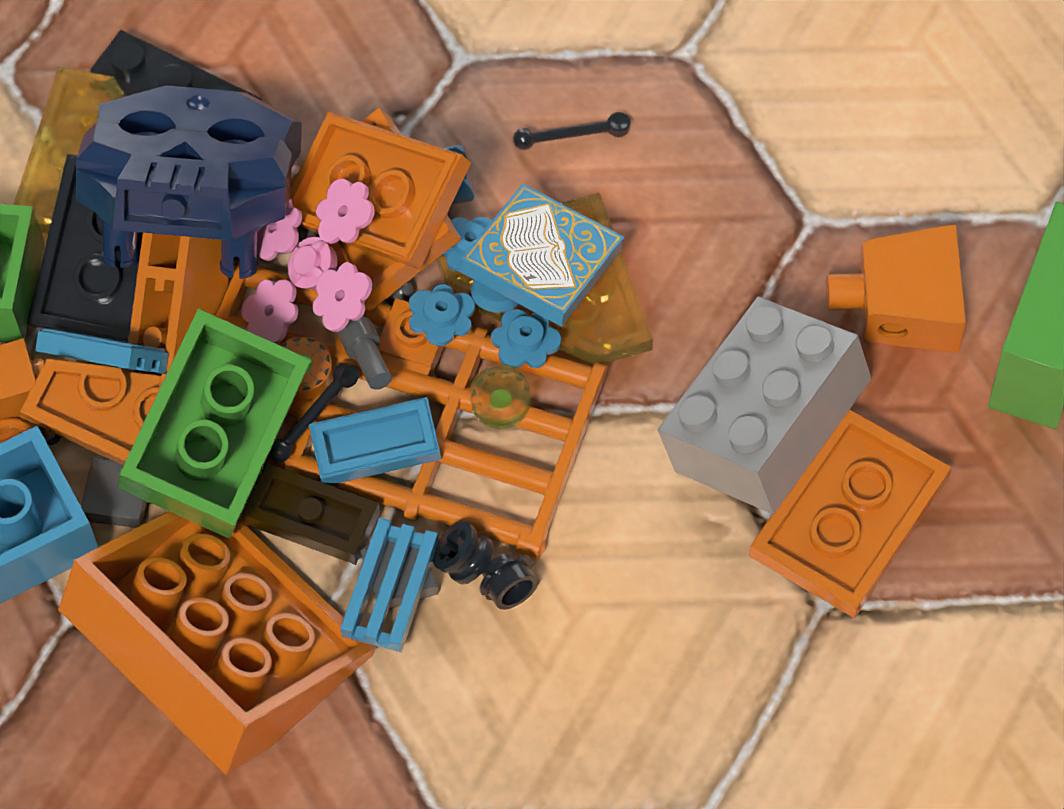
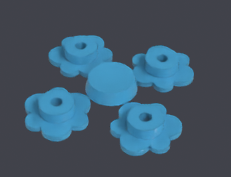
(447, 314)

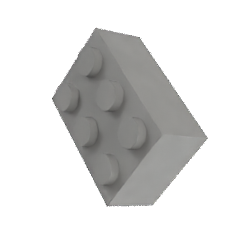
(765, 404)

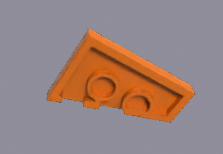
(92, 405)

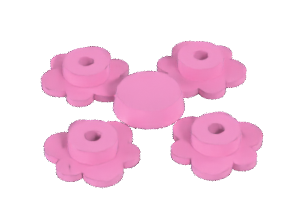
(313, 265)

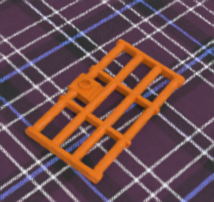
(412, 366)

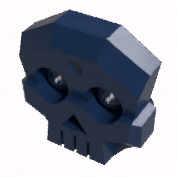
(188, 169)

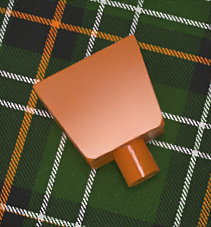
(906, 290)

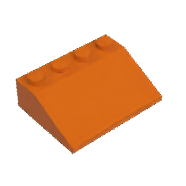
(212, 632)

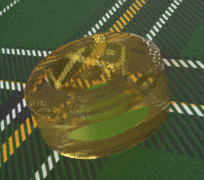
(500, 397)

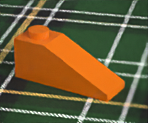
(171, 284)

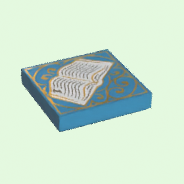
(541, 254)

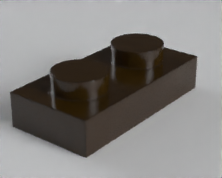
(311, 513)

